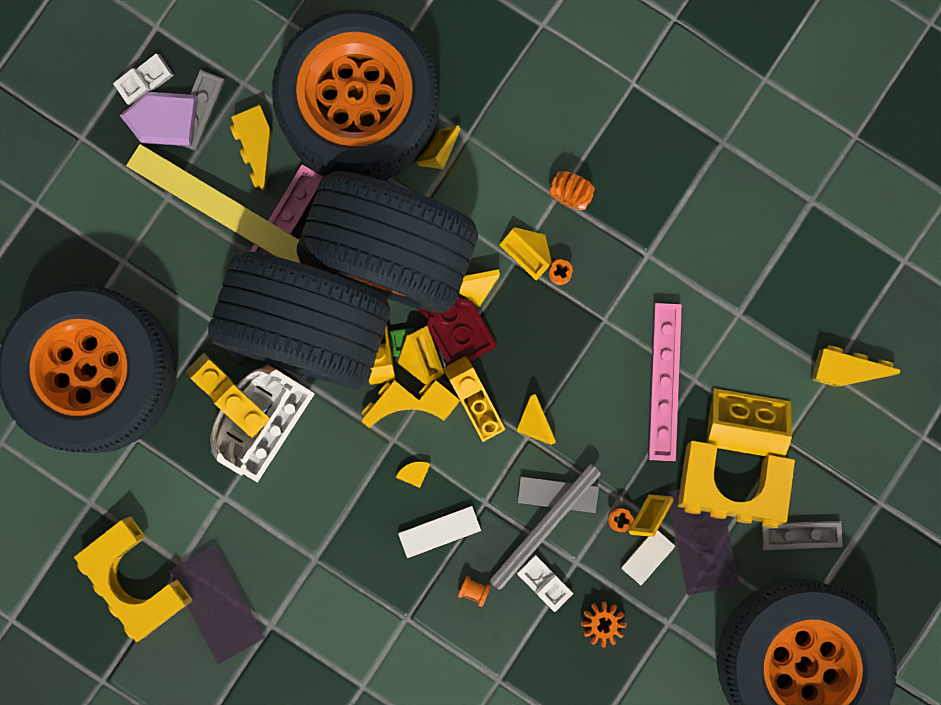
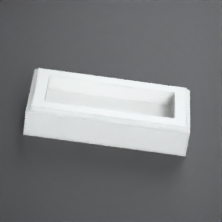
(647, 557)

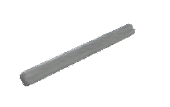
(545, 526)

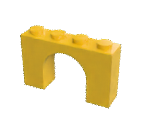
(700, 492)
(100, 564)

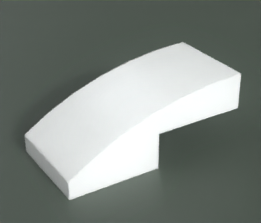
(143, 79)
(544, 582)

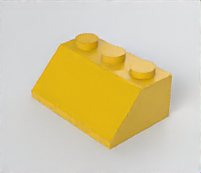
(749, 423)

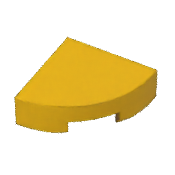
(414, 473)

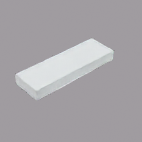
(439, 532)

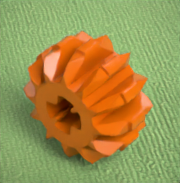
(571, 190)
(612, 626)

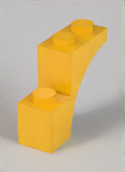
(227, 395)
(394, 398)

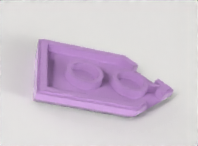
(162, 118)

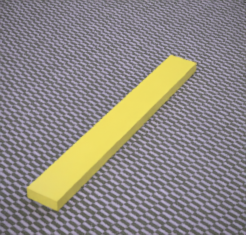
(214, 204)

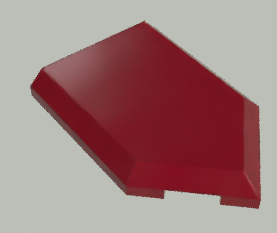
(460, 332)

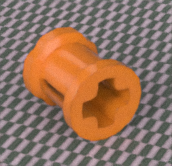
(558, 280)
(614, 525)
(474, 591)

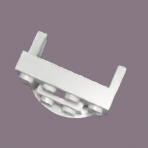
(256, 453)

